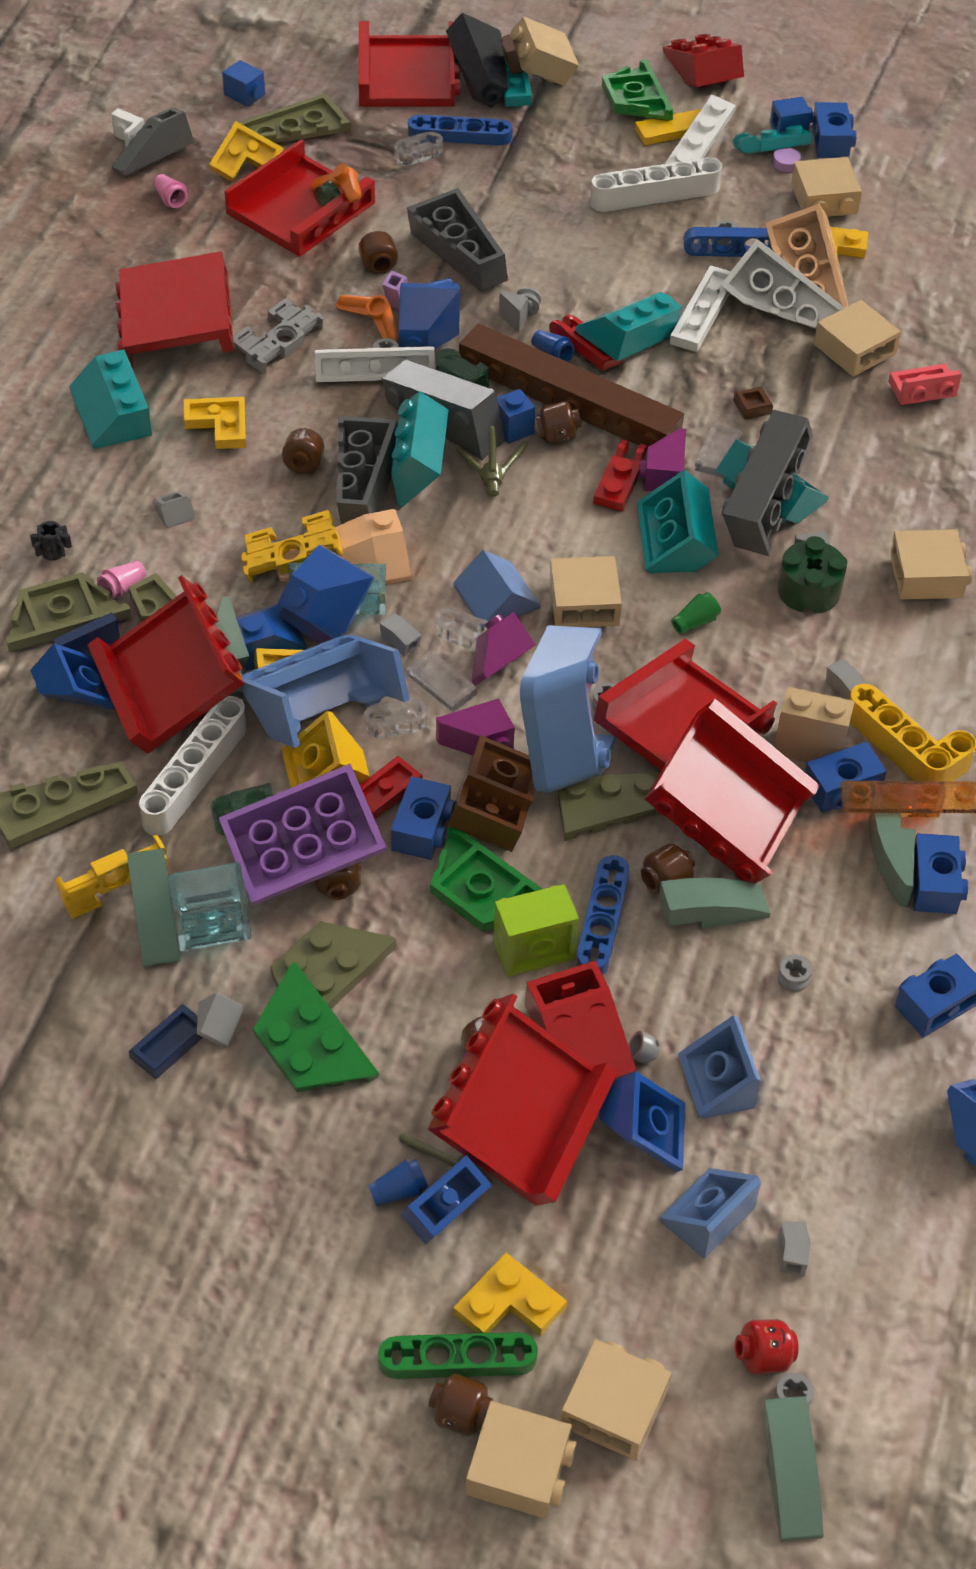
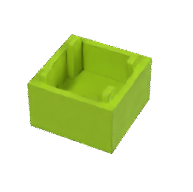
(535, 930)

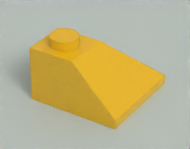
(322, 749)

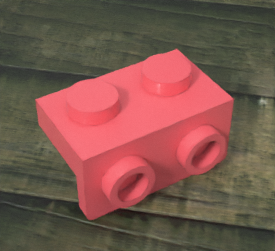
(924, 384)

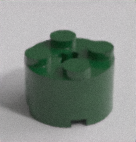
(812, 575)

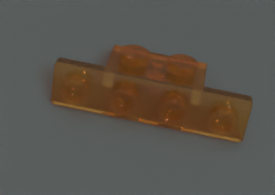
(909, 797)

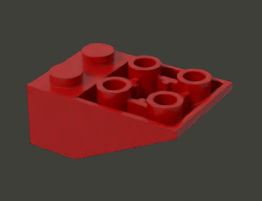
(706, 59)
(581, 1014)

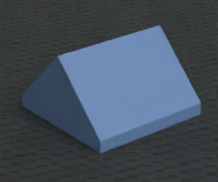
(494, 588)
(721, 1071)
(712, 1208)

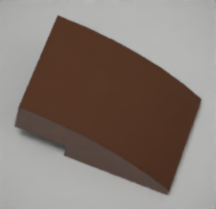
(494, 794)

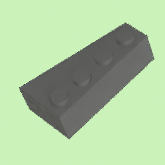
(459, 237)
(469, 405)
(363, 464)
(766, 481)

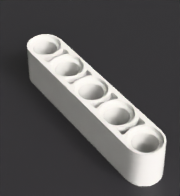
(655, 184)
(192, 766)

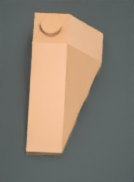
(808, 246)
(372, 540)

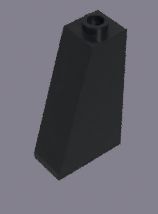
(480, 58)

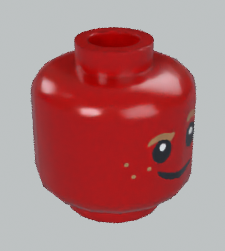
(766, 1346)

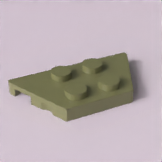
(58, 608)
(335, 958)

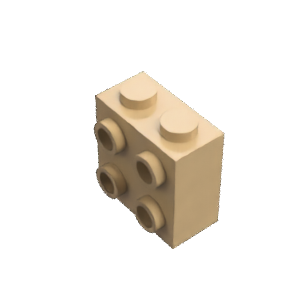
(543, 51)
(828, 183)
(857, 338)
(929, 564)
(585, 591)
(812, 724)
(616, 1398)
(520, 1460)

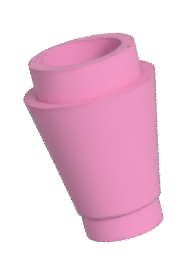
(171, 191)
(121, 577)

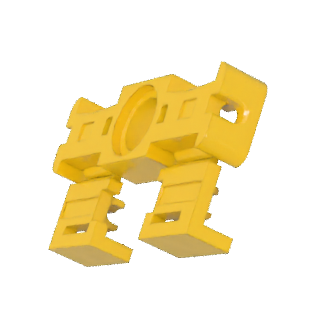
(267, 556)
(80, 893)

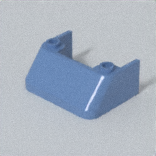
(321, 680)
(559, 709)

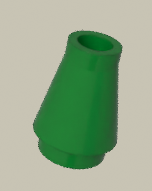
(698, 612)

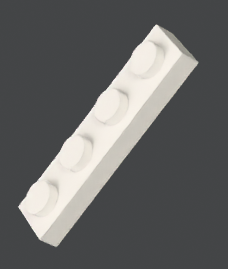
(703, 130)
(701, 311)
(367, 363)

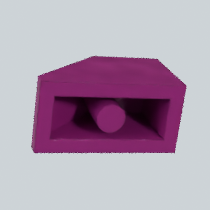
(663, 460)
(499, 646)
(463, 728)

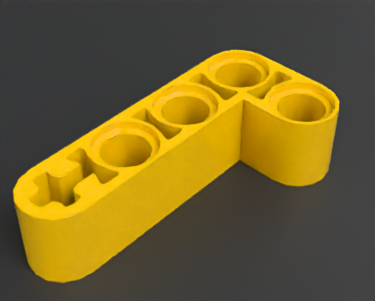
(906, 741)

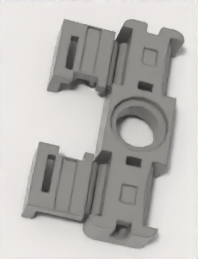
(294, 324)

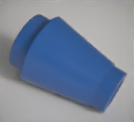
(553, 344)
(399, 1183)

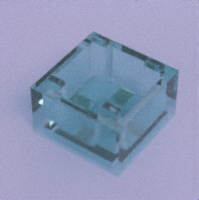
(210, 906)

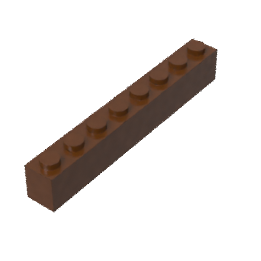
(555, 380)

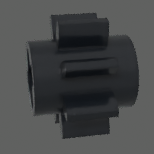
(51, 540)

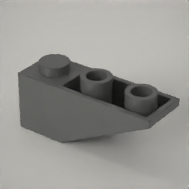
(158, 137)

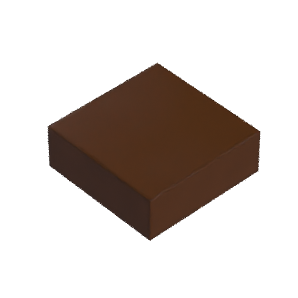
(510, 54)
(753, 403)

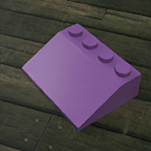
(302, 834)

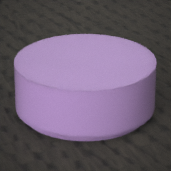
(784, 159)

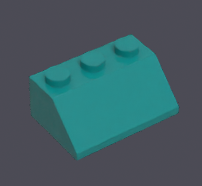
(633, 326)
(111, 401)
(418, 446)
(803, 499)
(677, 526)

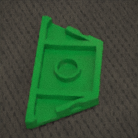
(637, 92)
(474, 878)
(309, 1038)

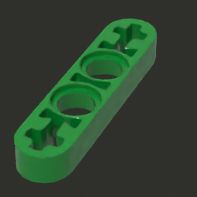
(457, 1347)

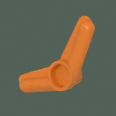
(345, 178)
(374, 307)

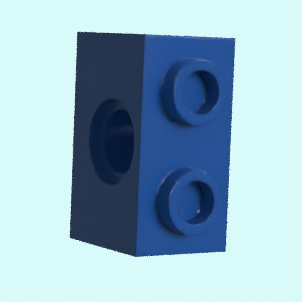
(833, 130)
(849, 764)
(422, 818)
(938, 874)
(931, 1010)
(445, 1199)

